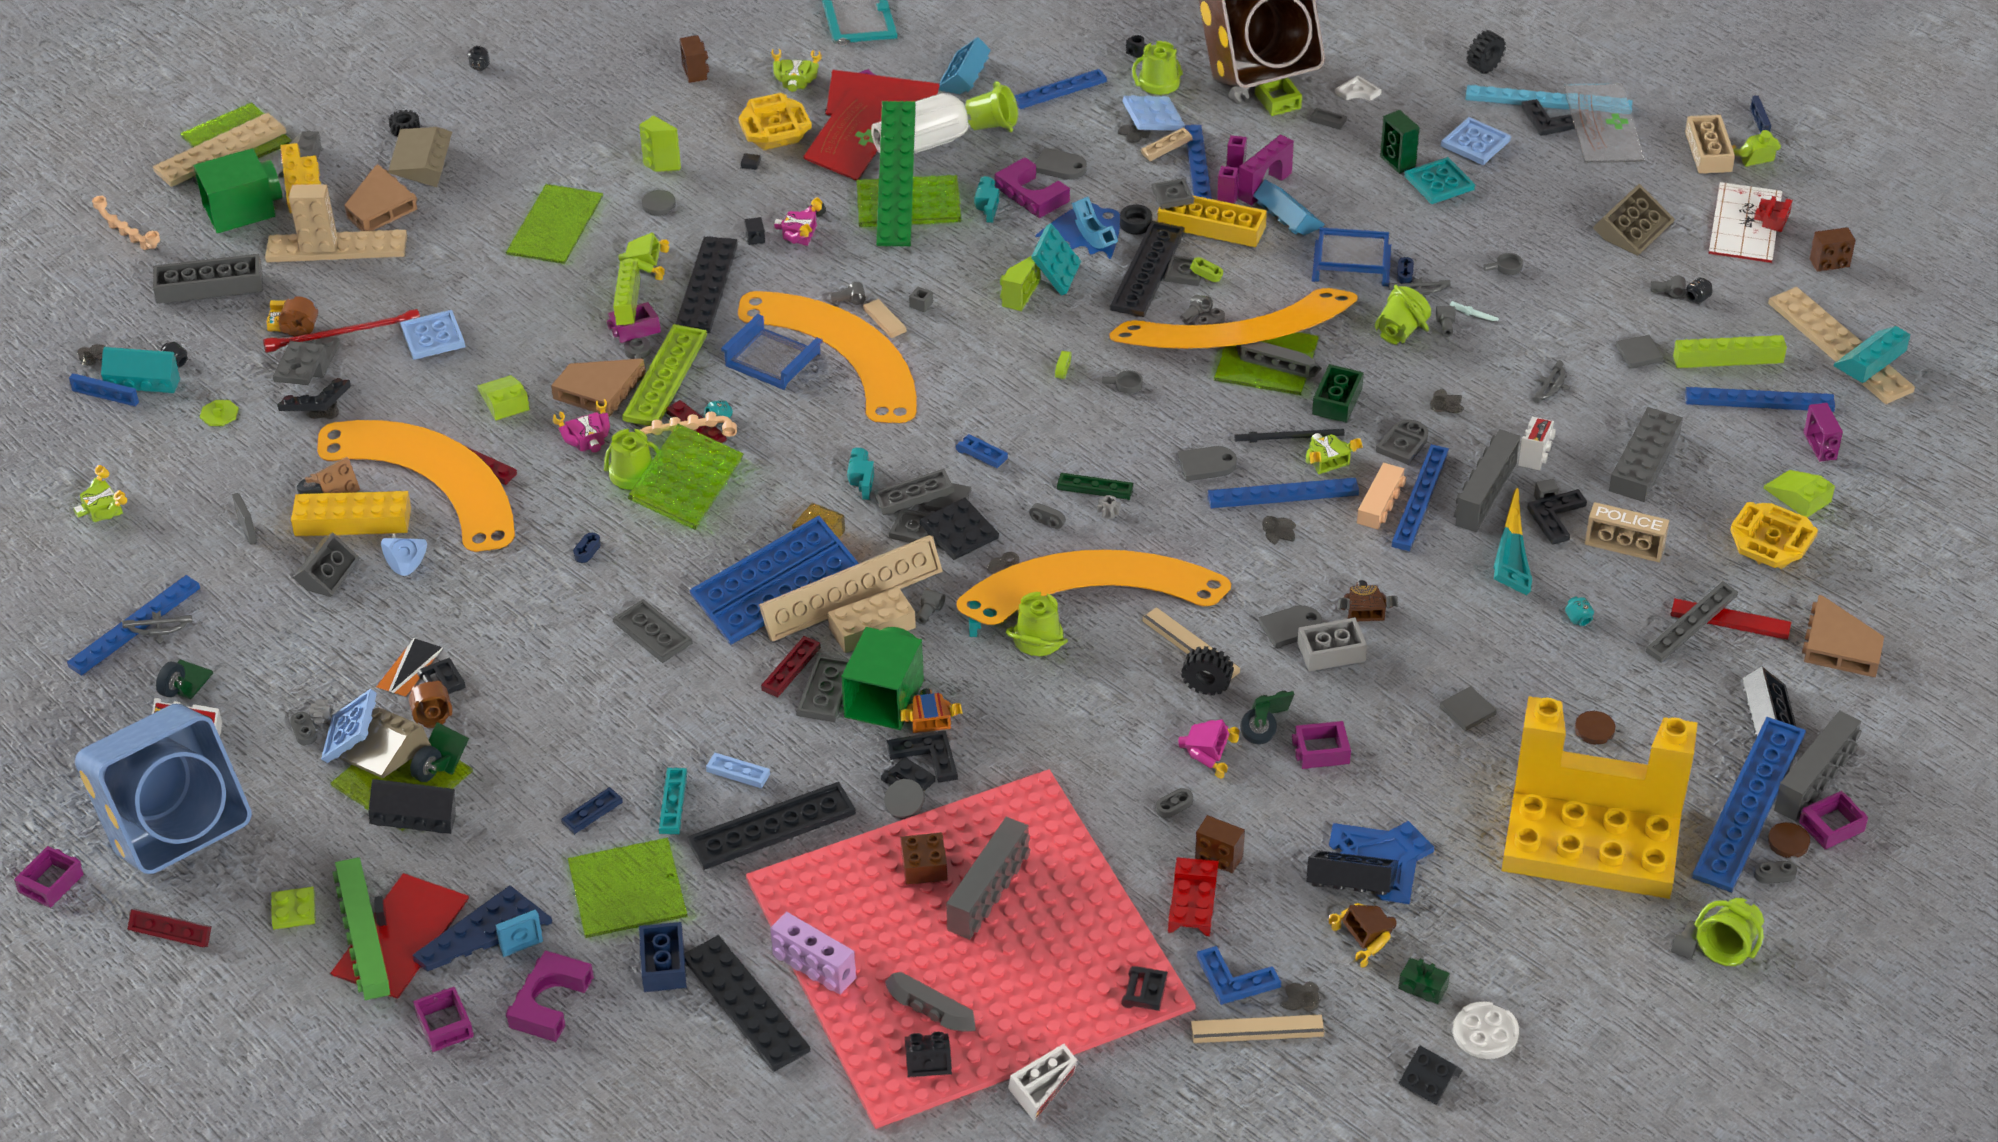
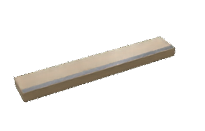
(1176, 633)
(1257, 1028)

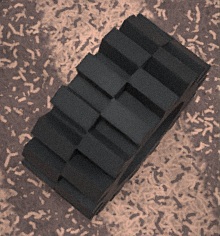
(403, 120)

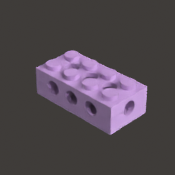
(813, 953)

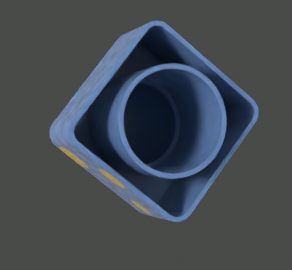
(163, 788)

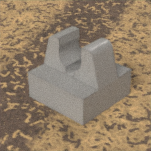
(1237, 92)

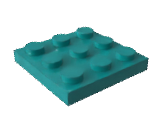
(1439, 180)
(1056, 259)

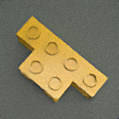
(298, 169)

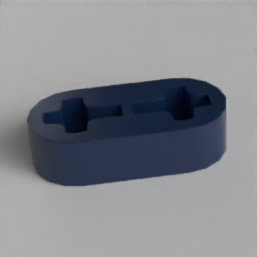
(1401, 270)
(590, 544)

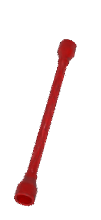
(273, 344)

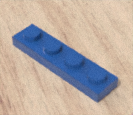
(104, 389)

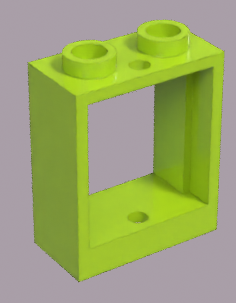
(1275, 105)

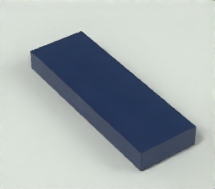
(1760, 114)
(591, 810)

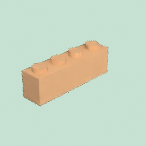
(1381, 496)

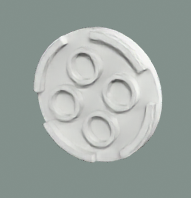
(1485, 1030)

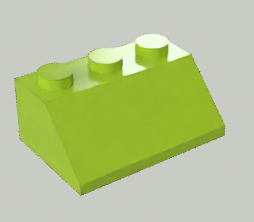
(659, 145)

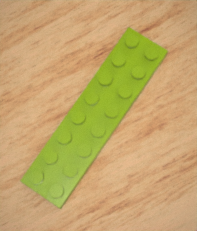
(664, 375)

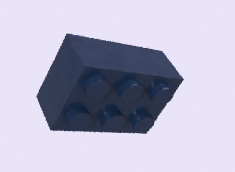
(662, 957)

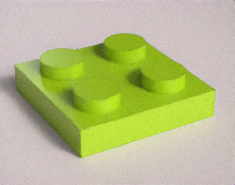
(293, 908)

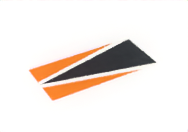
(403, 673)

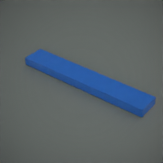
(1060, 88)

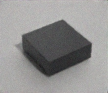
(750, 161)
(380, 911)

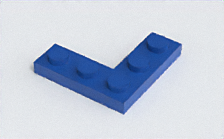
(1234, 988)

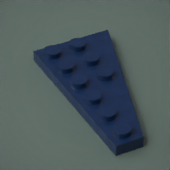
(477, 929)

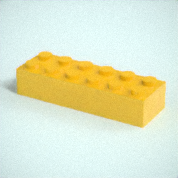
(1218, 220)
(351, 513)

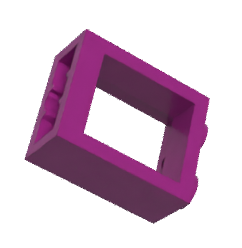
(645, 324)
(1824, 433)
(1325, 757)
(1821, 832)
(26, 880)
(451, 1033)

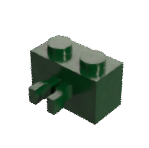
(1424, 980)

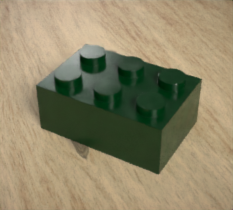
(1399, 141)
(1337, 393)

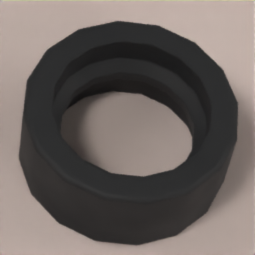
(1135, 211)

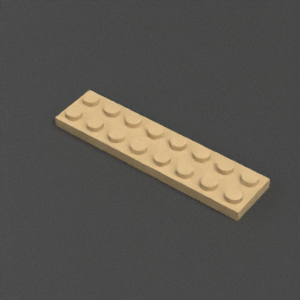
(240, 138)
(349, 246)

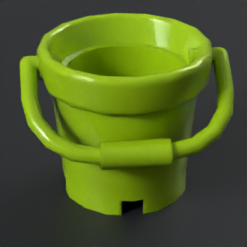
(1159, 69)
(993, 109)
(1403, 314)
(628, 457)
(1038, 626)
(1730, 932)

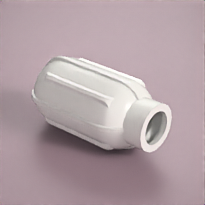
(937, 122)

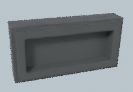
(1328, 118)

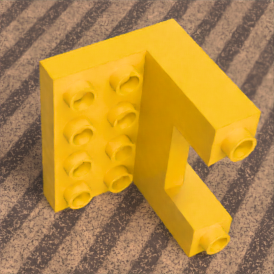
(1597, 815)

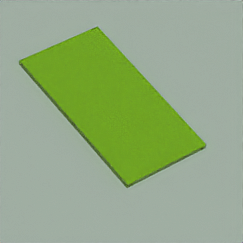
(554, 223)

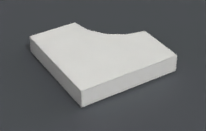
(1358, 88)

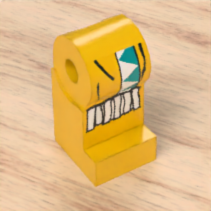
(273, 318)

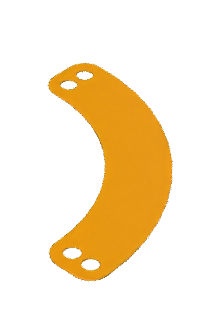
(1292, 319)
(872, 355)
(447, 463)
(1089, 568)

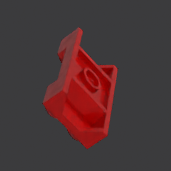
(1193, 894)

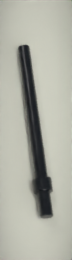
(1253, 437)

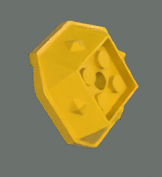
(774, 121)
(1772, 534)

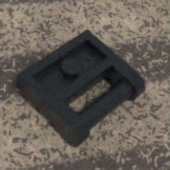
(445, 672)
(908, 770)
(1151, 991)

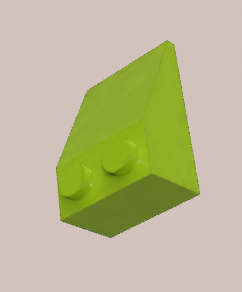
(1019, 284)
(504, 397)
(1802, 491)

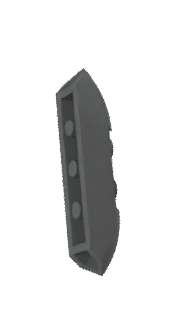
(1278, 358)
(930, 1002)

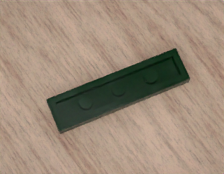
(1095, 486)

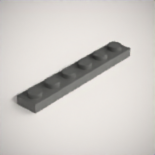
(1691, 622)

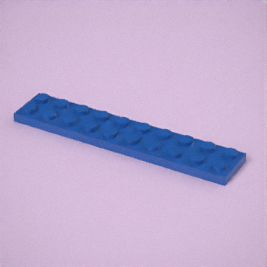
(1748, 804)

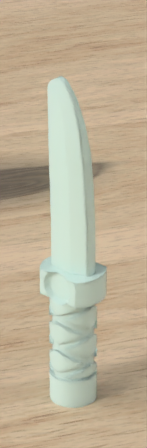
(1470, 311)

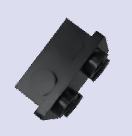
(928, 1054)
(1428, 1074)

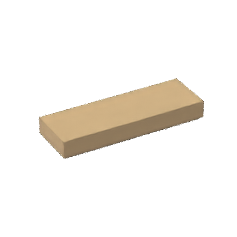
(1166, 144)
(884, 318)

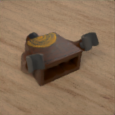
(1366, 602)

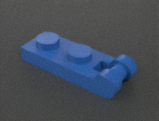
(982, 451)

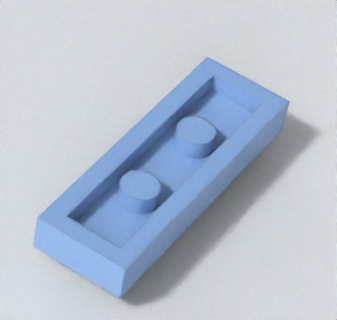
(738, 770)

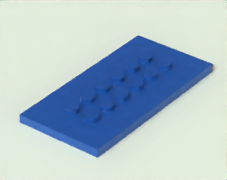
(780, 567)

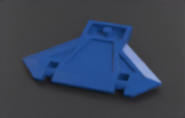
(1400, 844)

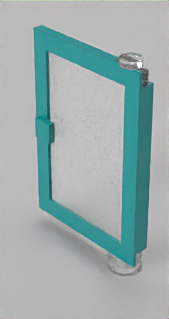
(859, 20)

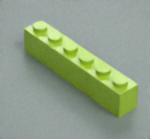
(627, 292)
(1729, 351)

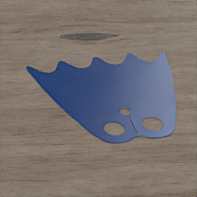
(1069, 231)

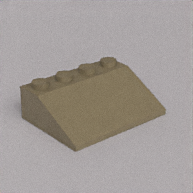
(420, 154)
(1634, 221)
(388, 744)

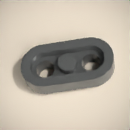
(1214, 316)
(1047, 515)
(303, 728)
(1171, 803)
(1777, 872)

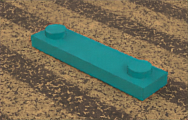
(673, 801)

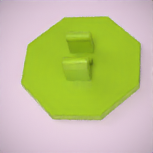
(219, 412)

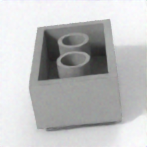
(1332, 644)

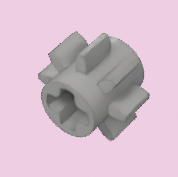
(1108, 507)
(321, 711)

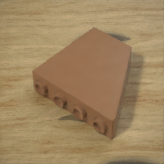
(379, 201)
(592, 381)
(1841, 640)

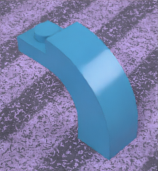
(1090, 227)

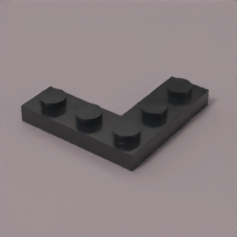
(1541, 120)
(316, 403)
(1546, 511)
(930, 743)

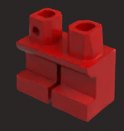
(1773, 213)

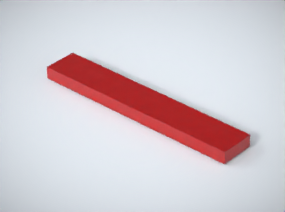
(1739, 620)

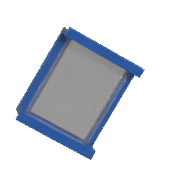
(1352, 252)
(768, 354)

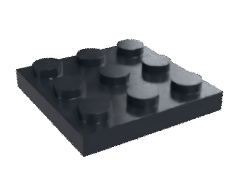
(959, 528)

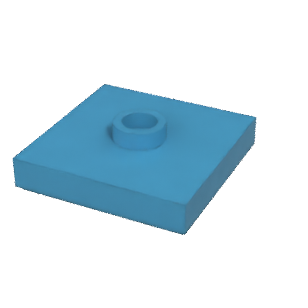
(519, 933)

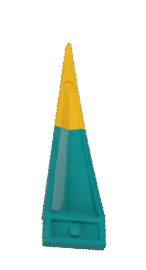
(1511, 560)

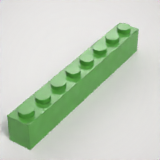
(362, 929)

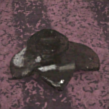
(1132, 133)
(89, 355)
(1444, 402)
(330, 413)
(1278, 529)
(1001, 563)
(1301, 996)

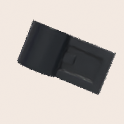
(1135, 46)

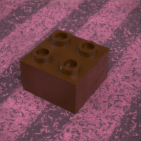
(694, 58)
(1832, 249)
(1220, 843)
(924, 858)

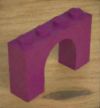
(1276, 157)
(1229, 175)
(1035, 201)
(549, 972)

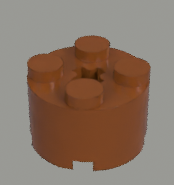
(298, 316)
(430, 703)

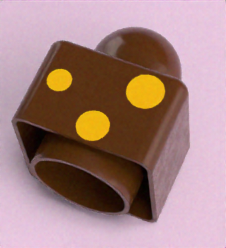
(1261, 40)

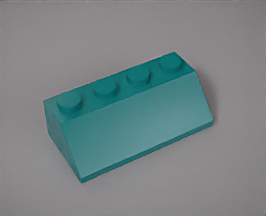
(1874, 353)
(140, 369)

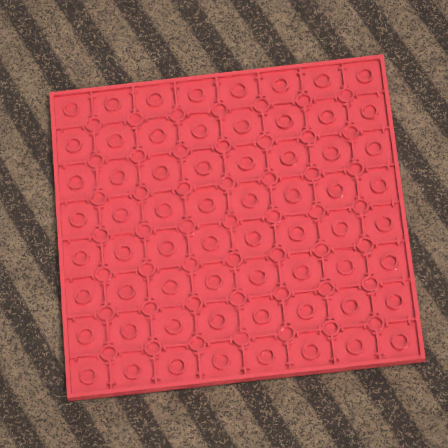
(1034, 974)

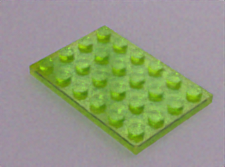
(934, 200)
(686, 476)

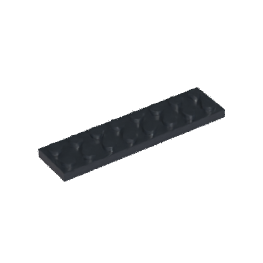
(1147, 269)
(707, 283)
(771, 825)
(746, 1003)

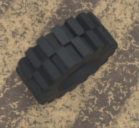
(1486, 51)
(1211, 661)

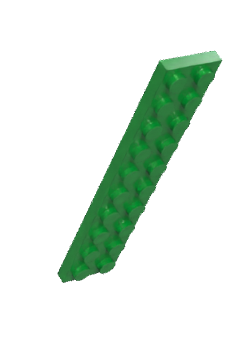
(896, 173)

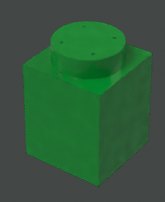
(237, 189)
(882, 676)

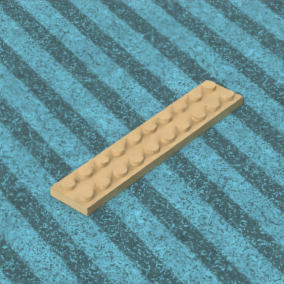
(1836, 340)
(877, 575)

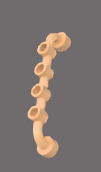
(148, 241)
(728, 428)

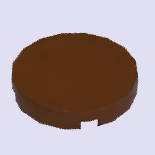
(1595, 727)
(1788, 840)

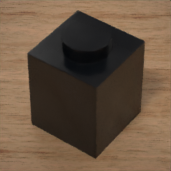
(754, 231)

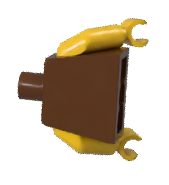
(1368, 926)

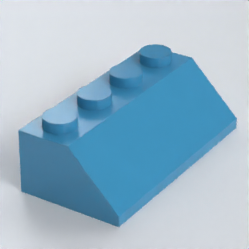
(965, 67)
(1287, 209)

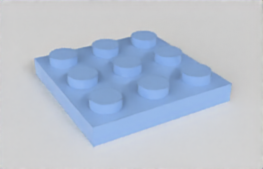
(1153, 113)
(1475, 141)
(432, 334)
(349, 726)

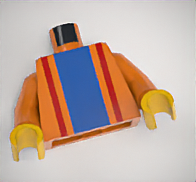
(930, 712)

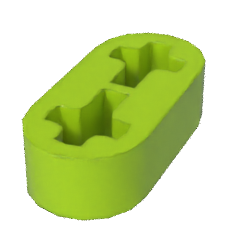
(1206, 269)
(1063, 364)

